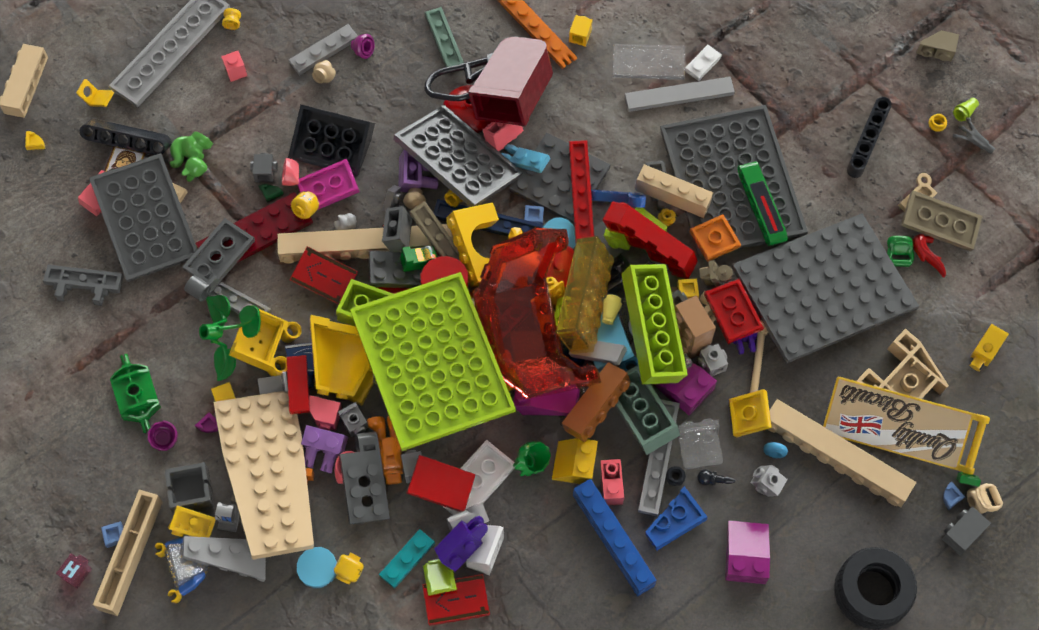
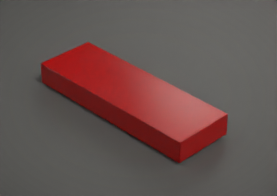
(298, 384)

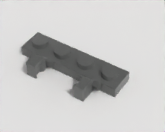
(97, 281)

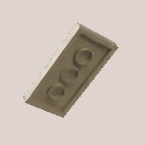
(941, 220)

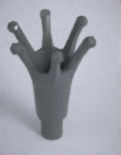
(975, 137)

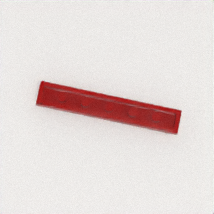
(581, 189)

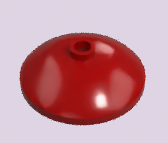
(465, 111)

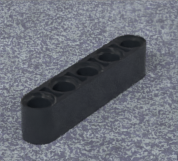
(117, 137)
(867, 144)

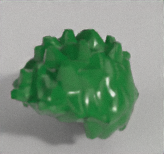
(532, 458)

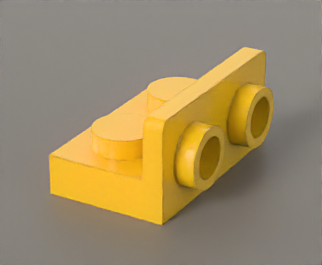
(191, 523)

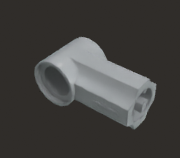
(466, 516)

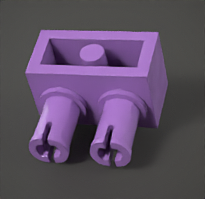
(411, 174)
(329, 442)

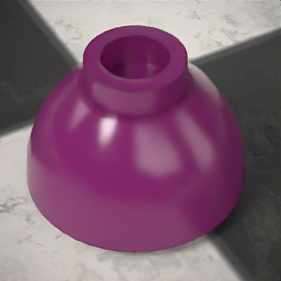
(363, 46)

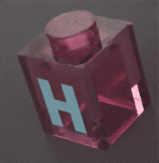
(74, 570)

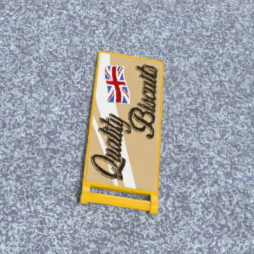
(903, 424)

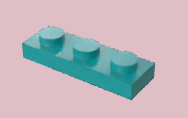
(407, 559)

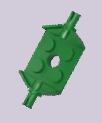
(138, 406)

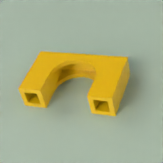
(462, 224)

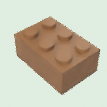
(694, 326)

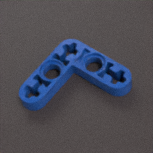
(632, 199)

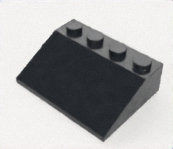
(329, 138)

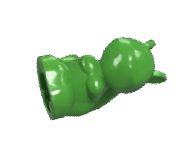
(191, 147)

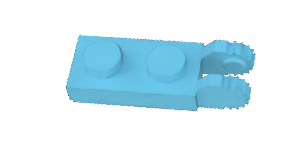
(526, 158)

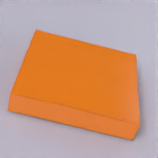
(715, 238)

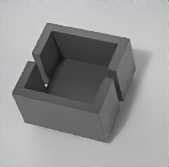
(190, 487)

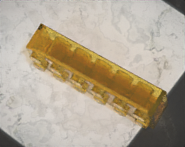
(585, 295)

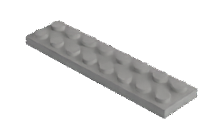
(167, 49)

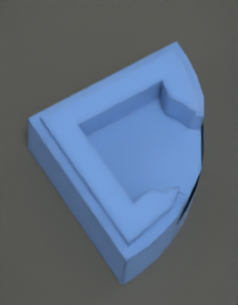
(952, 495)

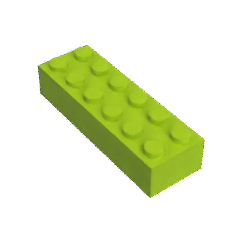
(654, 324)

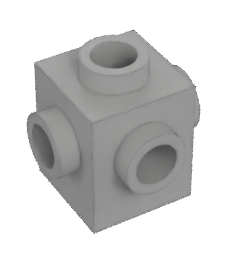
(713, 359)
(768, 480)

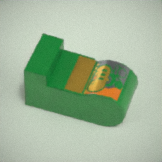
(416, 258)

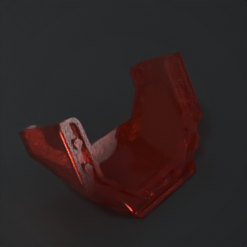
(520, 316)

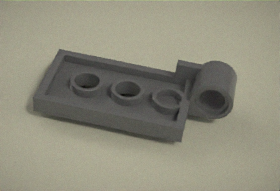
(209, 273)
(367, 464)

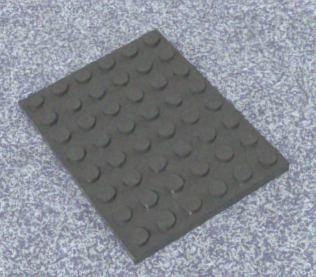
(708, 154)
(824, 287)

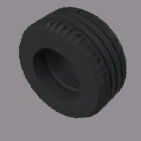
(890, 566)

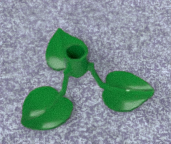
(219, 310)

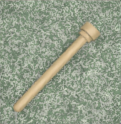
(758, 359)

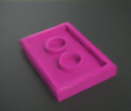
(330, 183)

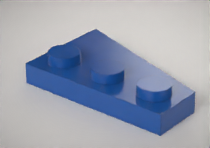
(679, 518)

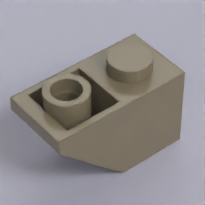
(940, 46)

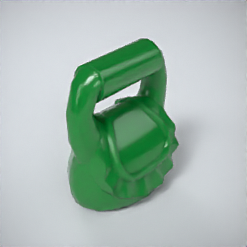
(900, 246)

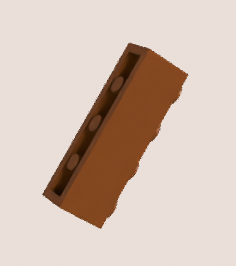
(596, 402)

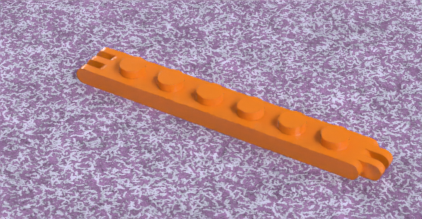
(539, 30)

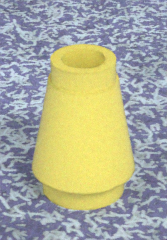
(611, 307)

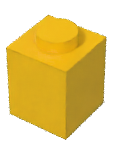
(580, 30)

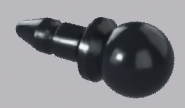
(707, 477)

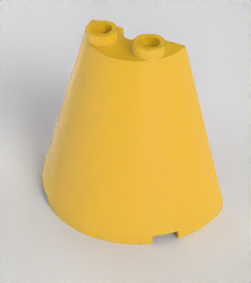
(337, 357)

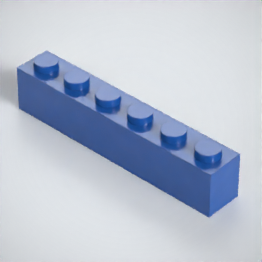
(614, 537)

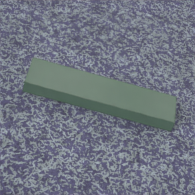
(443, 37)

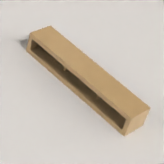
(127, 553)

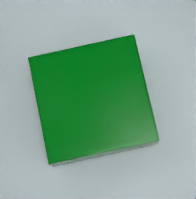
(968, 479)

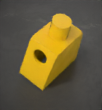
(988, 347)

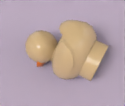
(323, 72)
(413, 198)

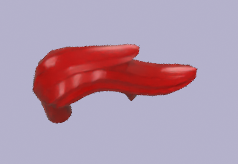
(925, 253)

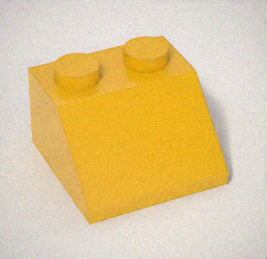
(574, 461)

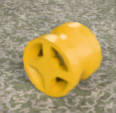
(231, 19)

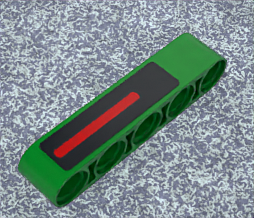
(762, 203)

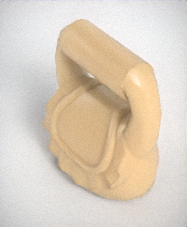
(980, 501)

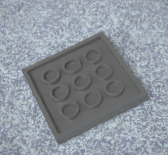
(553, 186)

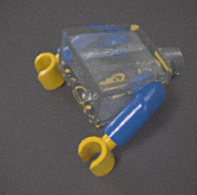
(185, 573)

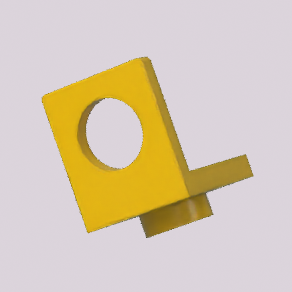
(97, 98)

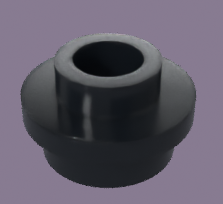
(675, 470)

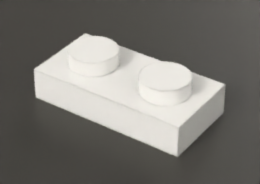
(703, 62)

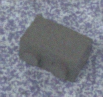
(397, 229)
(966, 530)

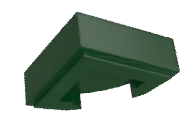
(270, 192)

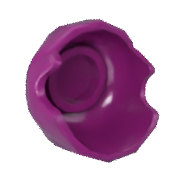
(162, 436)

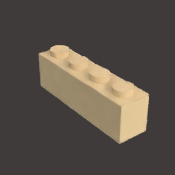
(23, 80)
(673, 191)

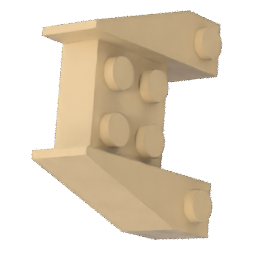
(914, 374)

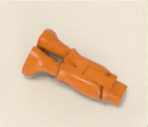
(389, 450)

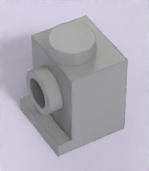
(350, 413)

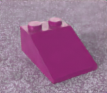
(690, 390)
(553, 405)
(747, 552)

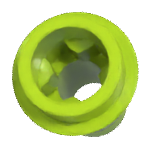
(965, 109)

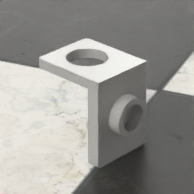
(273, 384)

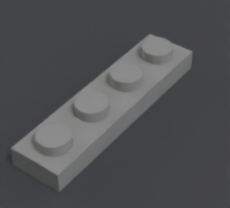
(323, 49)

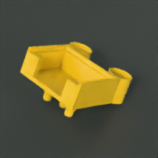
(262, 348)

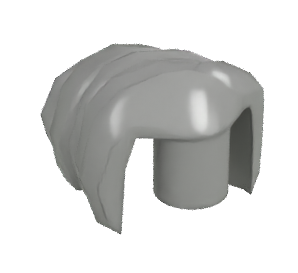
(345, 222)

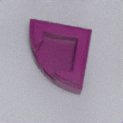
(207, 424)

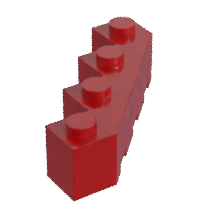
(647, 235)

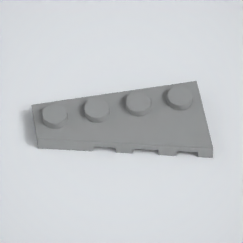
(224, 554)

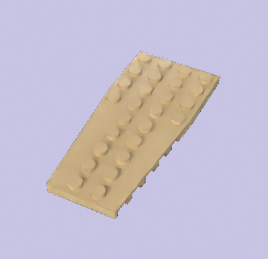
(266, 472)

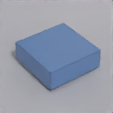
(534, 213)
(112, 533)

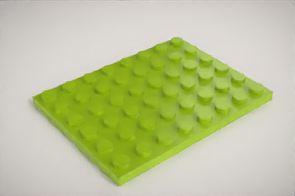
(432, 361)

